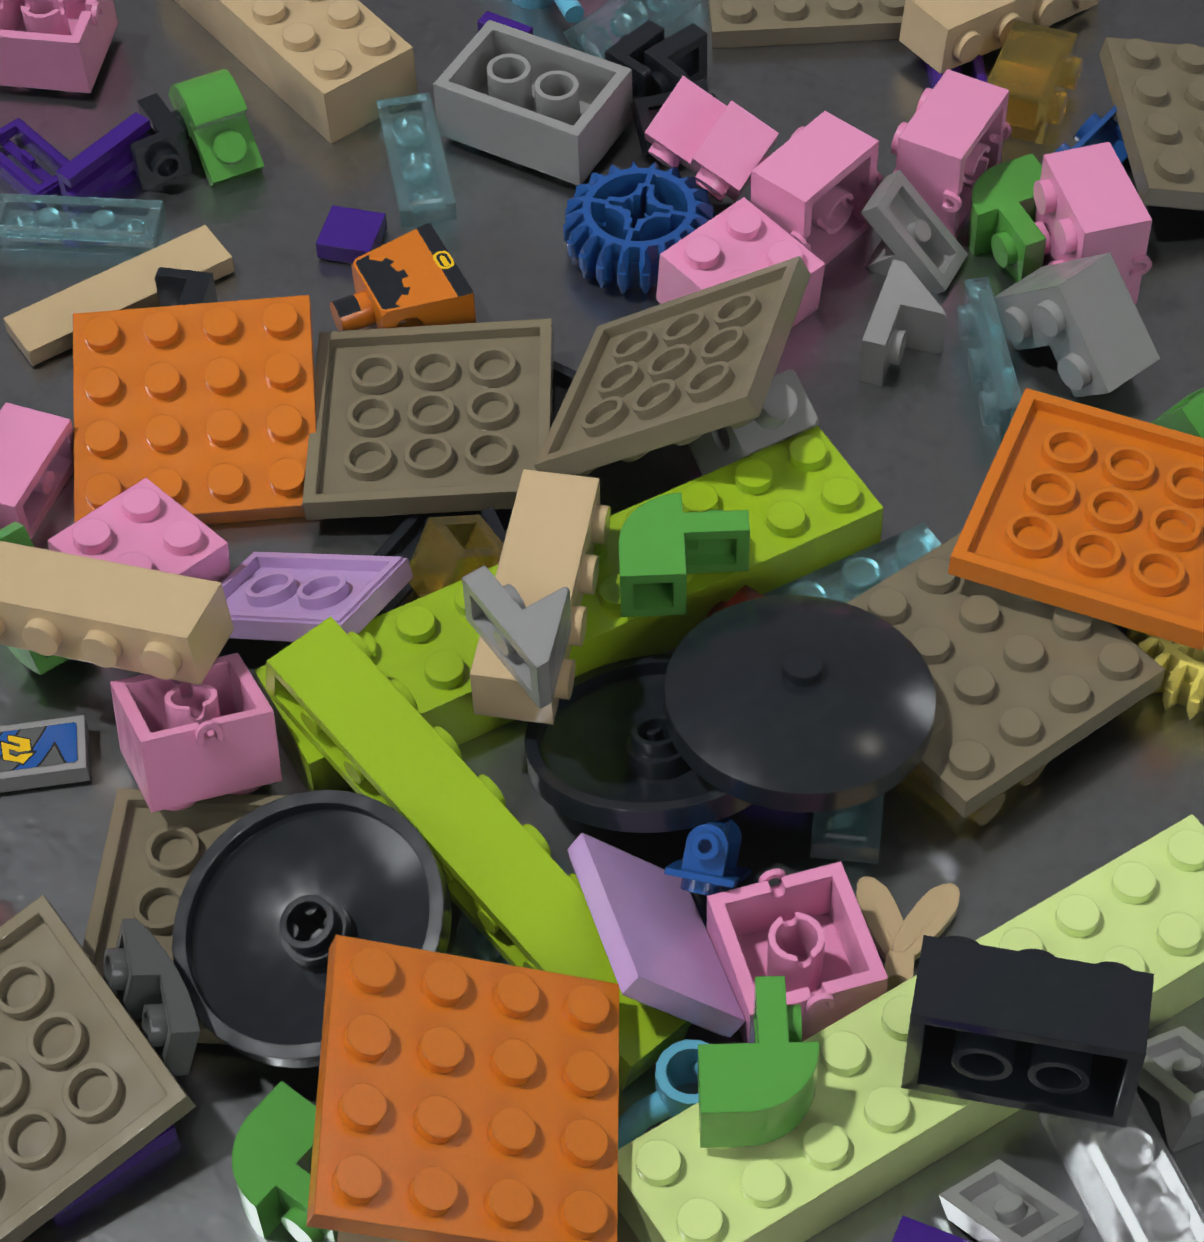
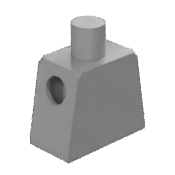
(783, 415)

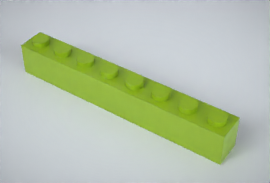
(491, 862)

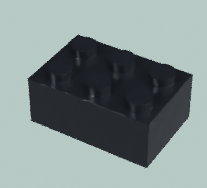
(1027, 1030)

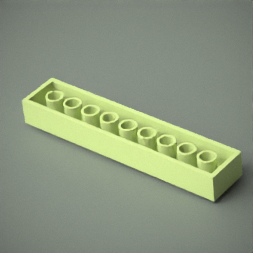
(862, 1124)

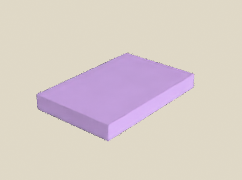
(291, 593)
(654, 937)

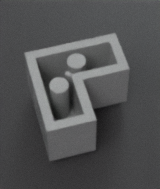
(1084, 318)

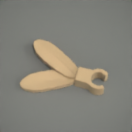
(900, 939)

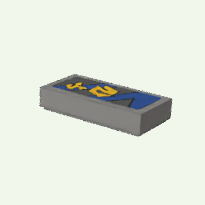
(44, 753)

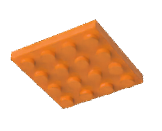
(198, 403)
(1093, 518)
(464, 1100)

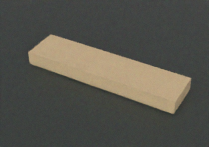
(48, 325)

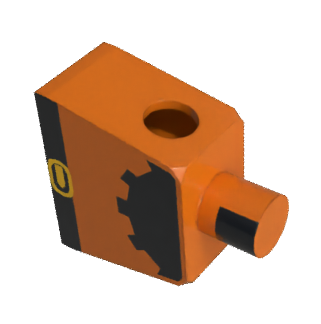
(406, 286)

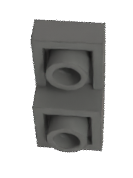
(155, 993)

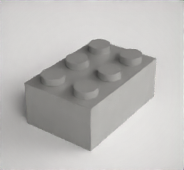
(534, 102)

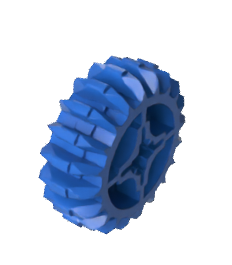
(628, 219)

